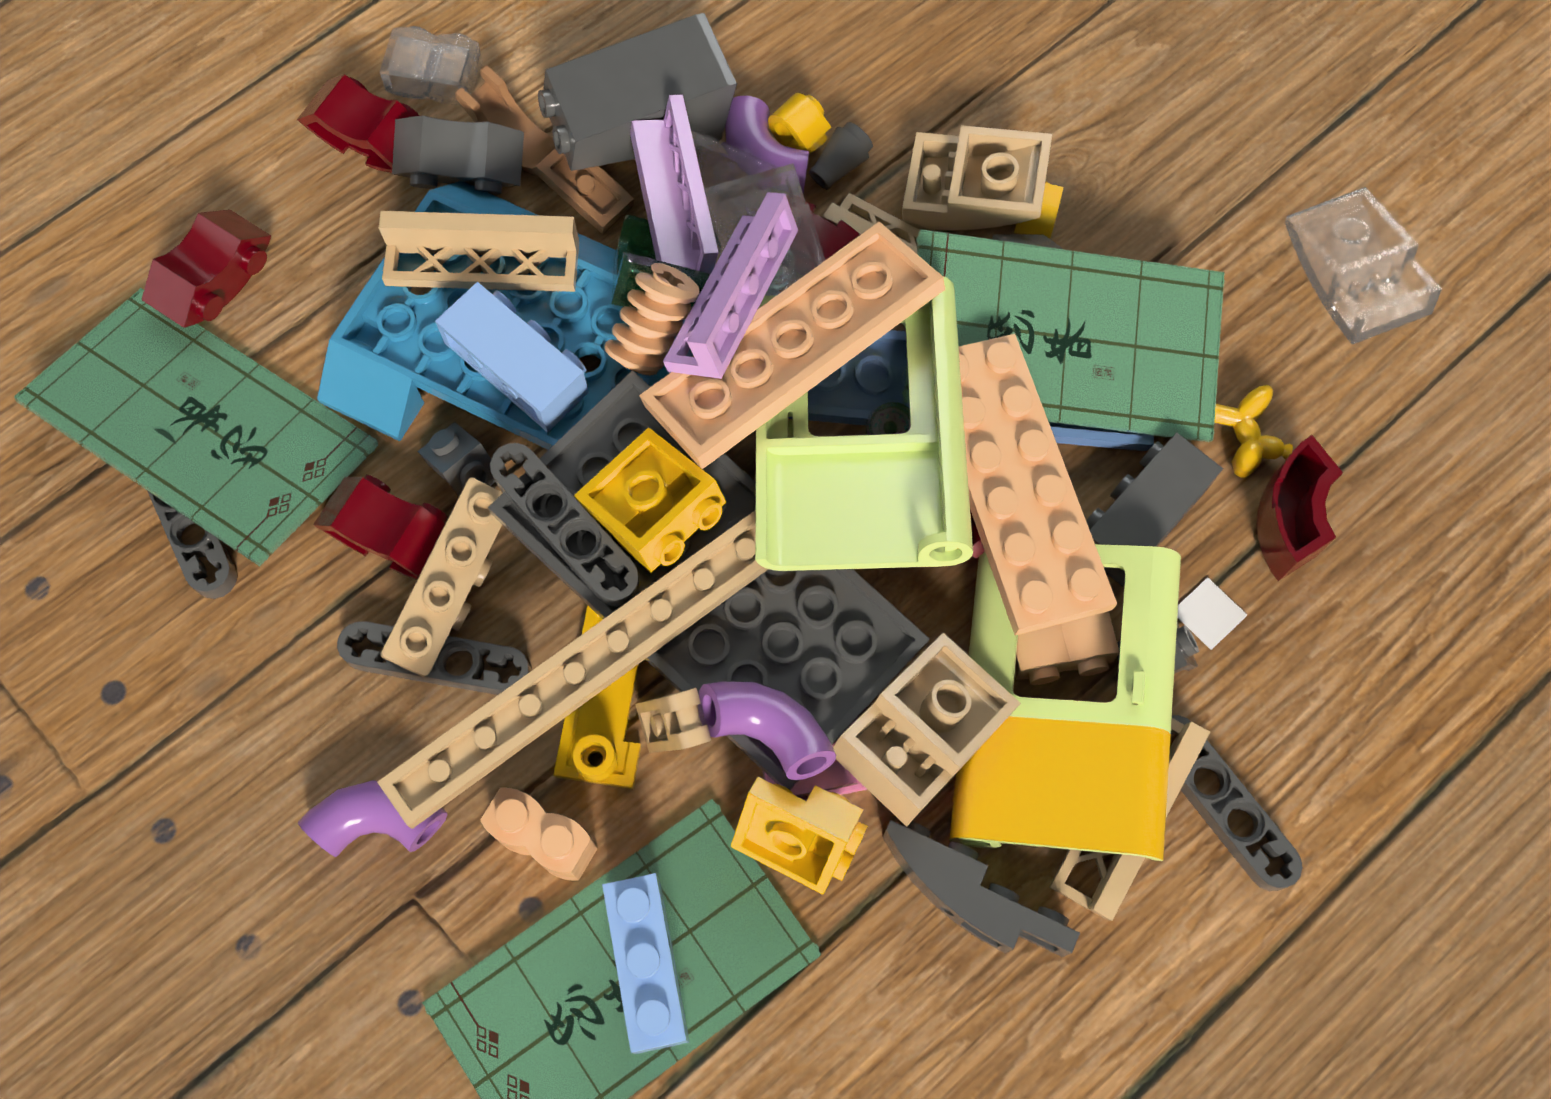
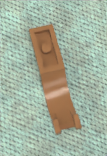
(586, 190)

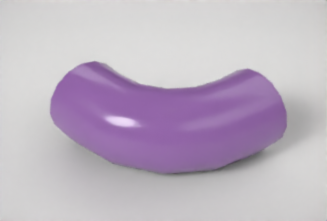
(749, 131)
(772, 719)
(363, 811)

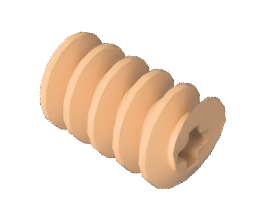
(654, 321)

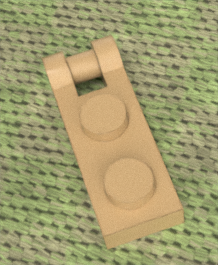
(672, 722)

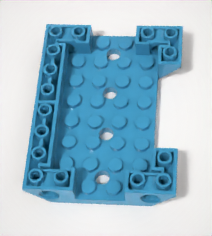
(394, 346)

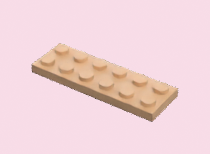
(796, 343)
(1025, 495)

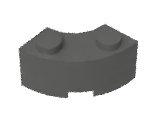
(454, 151)

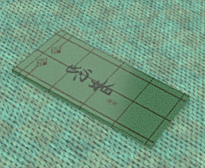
(1100, 333)
(198, 426)
(549, 1005)

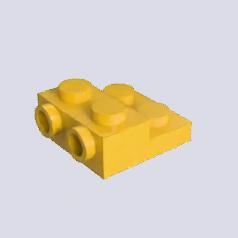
(652, 500)
(798, 836)

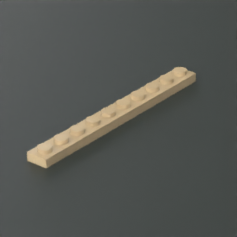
(573, 675)

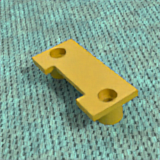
(601, 729)

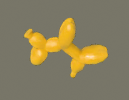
(1248, 432)

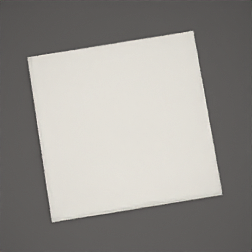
(1209, 613)

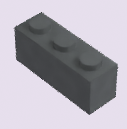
(1156, 499)

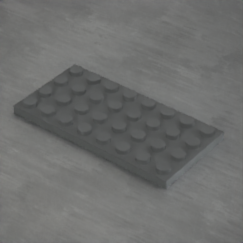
(799, 631)

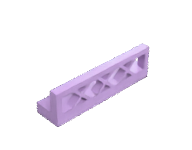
(674, 189)
(734, 290)

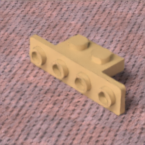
(445, 581)

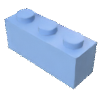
(514, 355)
(645, 964)

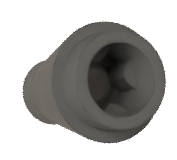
(841, 155)

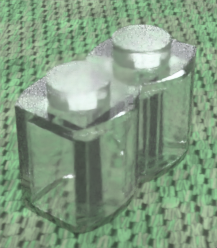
(430, 64)

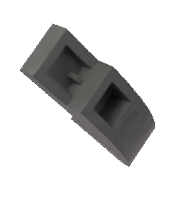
(952, 883)

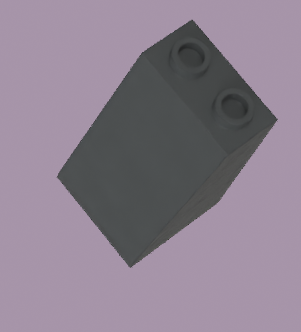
(604, 91)

